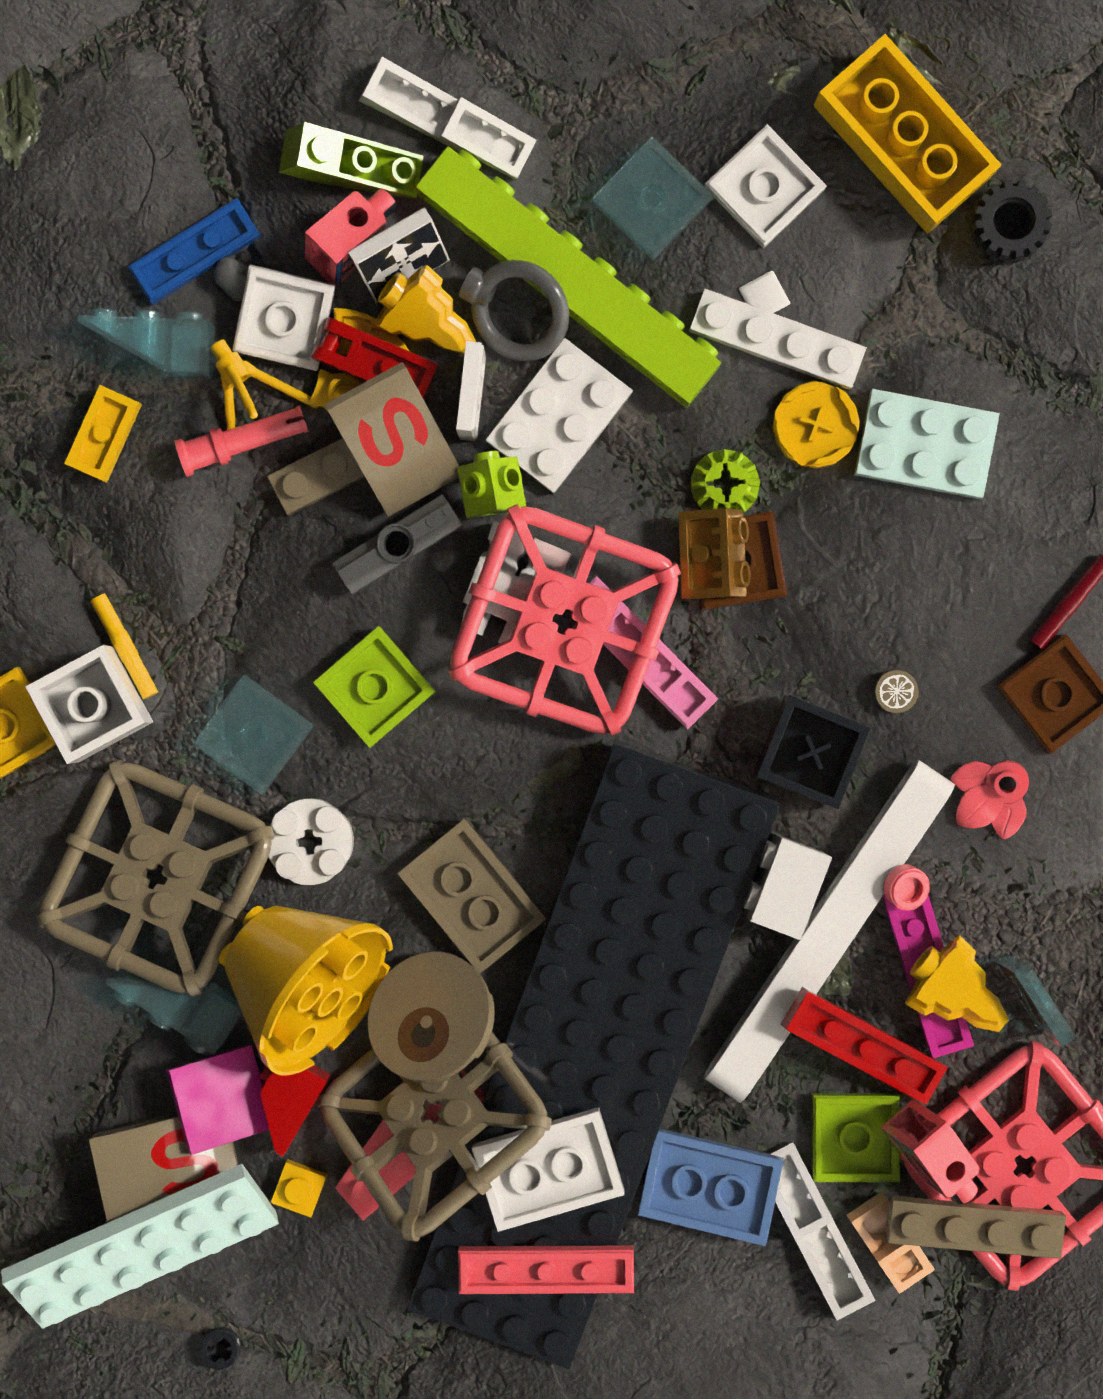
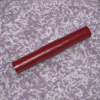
(1068, 604)

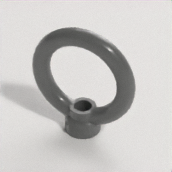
(479, 290)

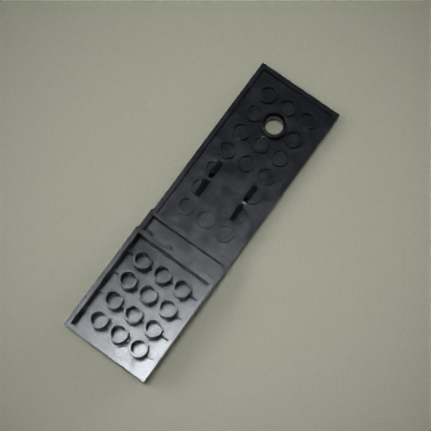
(609, 1014)

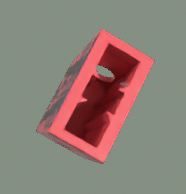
(342, 230)
(933, 1151)

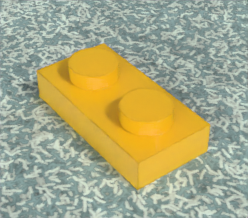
(103, 433)

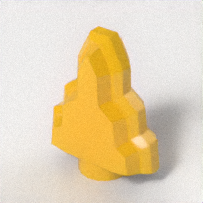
(422, 311)
(955, 987)

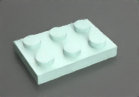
(926, 444)

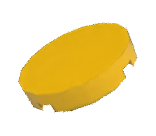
(815, 425)

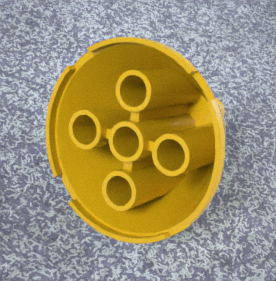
(303, 981)

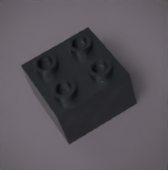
(811, 751)

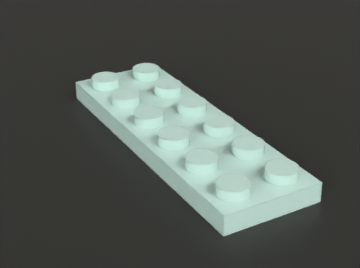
(140, 1246)

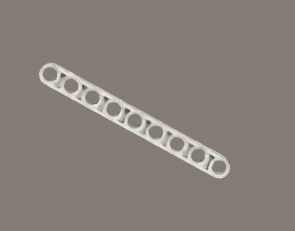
(829, 928)

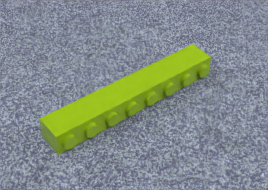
(594, 296)

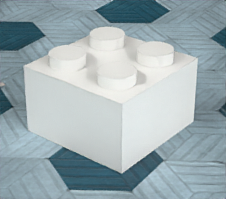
(89, 704)
(786, 886)

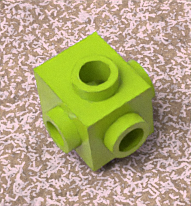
(491, 485)

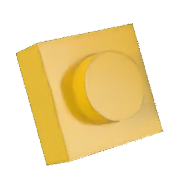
(299, 1188)

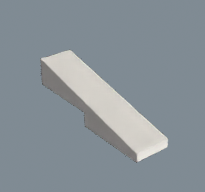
(447, 118)
(819, 1237)

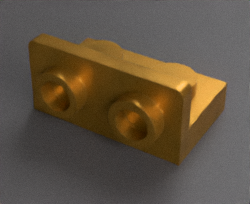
(713, 553)

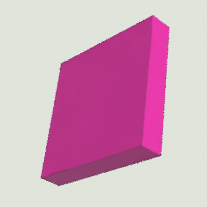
(218, 1099)

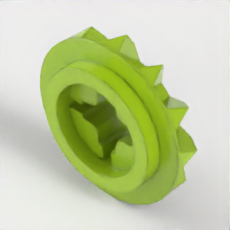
(710, 469)

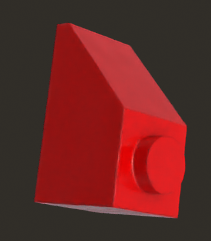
(289, 1101)

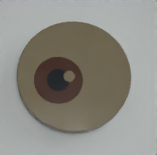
(430, 1017)

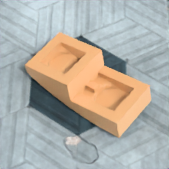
(901, 1263)

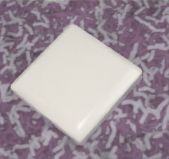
(765, 293)

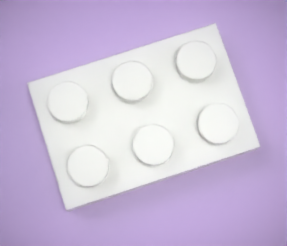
(559, 415)
(560, 1174)

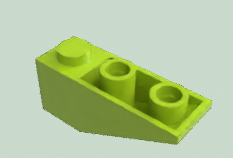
(349, 161)

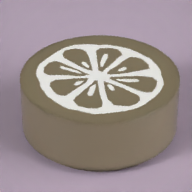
(895, 691)

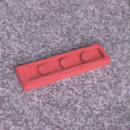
(546, 1269)

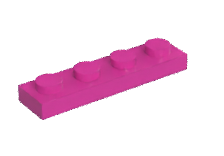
(913, 934)

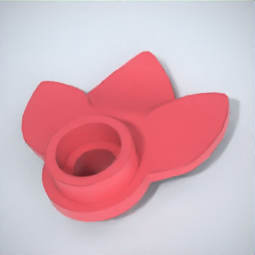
(988, 802)

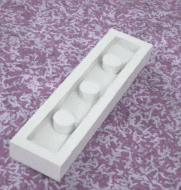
(777, 339)

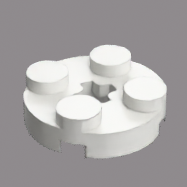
(326, 822)

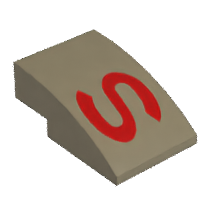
(394, 439)
(149, 1163)

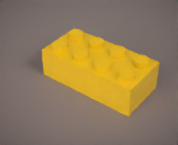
(906, 133)

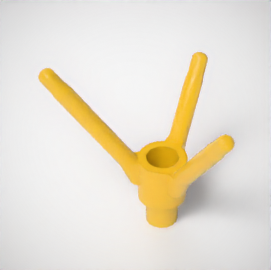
(235, 372)

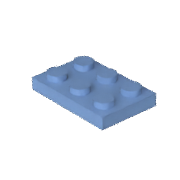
(711, 1186)

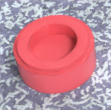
(906, 887)

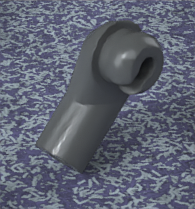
(230, 278)

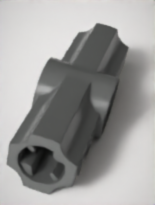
(372, 559)

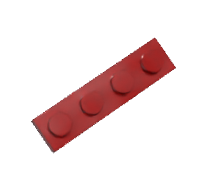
(863, 1045)

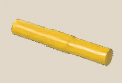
(124, 646)

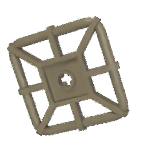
(167, 903)
(433, 1143)

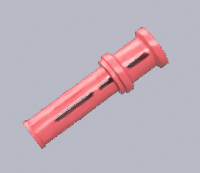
(220, 445)

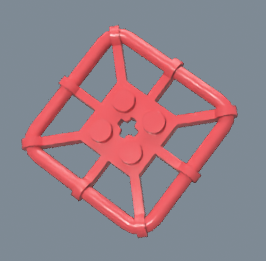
(550, 595)
(1027, 1136)

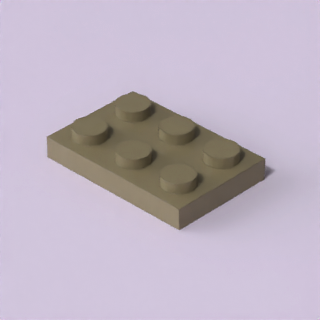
(472, 895)

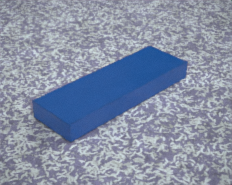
(194, 251)

